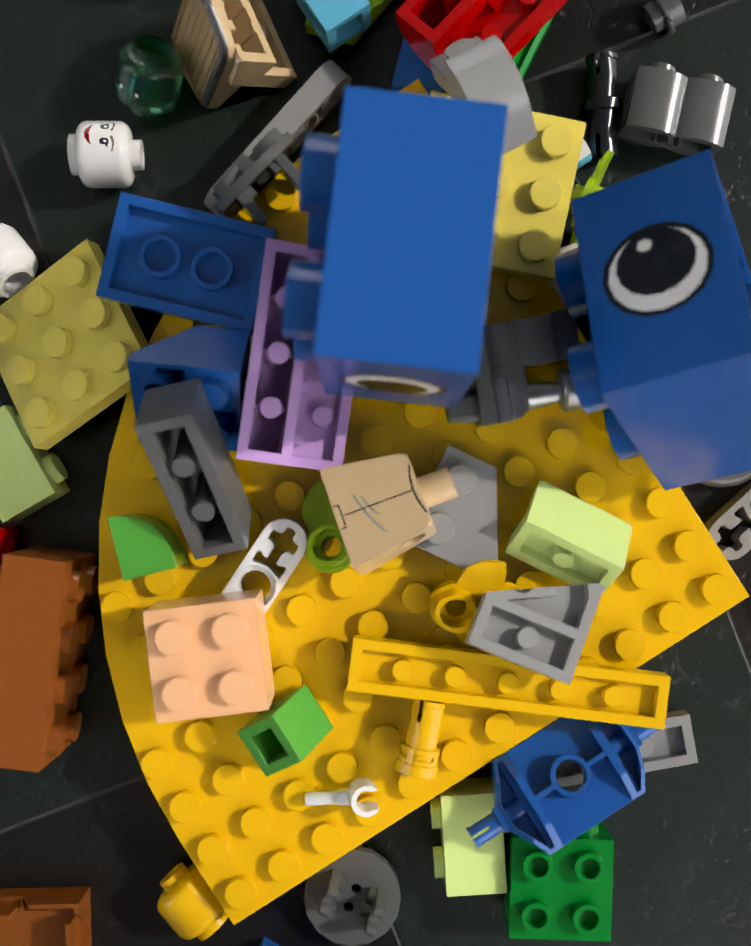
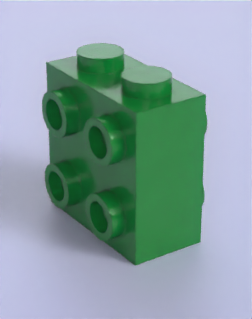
(560, 892)

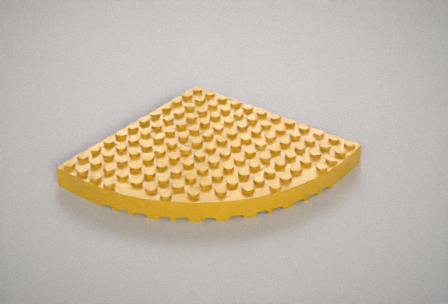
(254, 830)

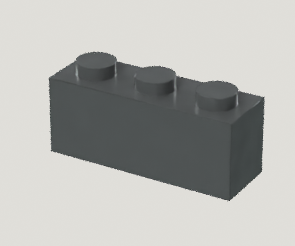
(194, 467)

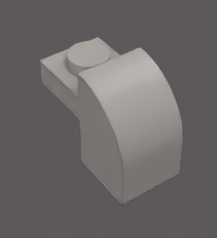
(487, 73)

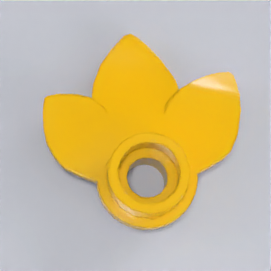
(469, 587)

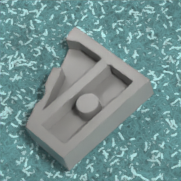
(537, 626)

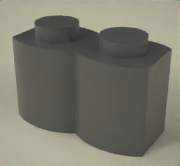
(676, 110)

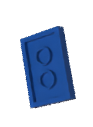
(184, 262)

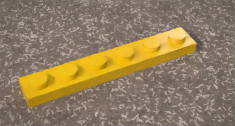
(491, 682)

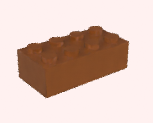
(42, 651)

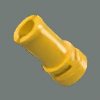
(420, 749)

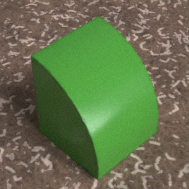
(144, 545)
(286, 731)

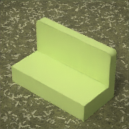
(570, 538)

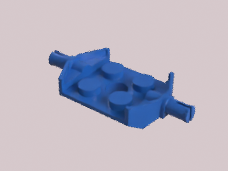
(538, 808)

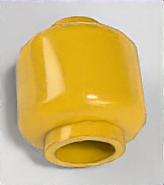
(189, 904)

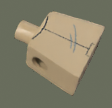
(384, 506)

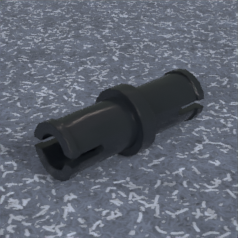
(602, 104)

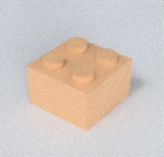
(209, 656)

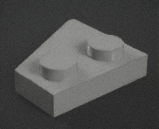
(468, 523)

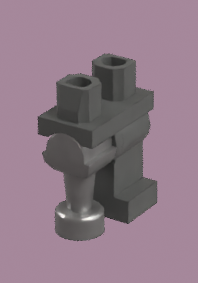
(501, 386)

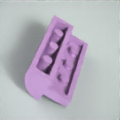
(284, 402)

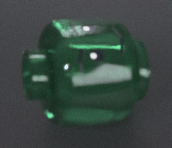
(149, 76)

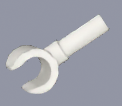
(347, 797)

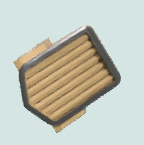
(228, 48)

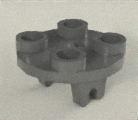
(267, 156)
(373, 905)

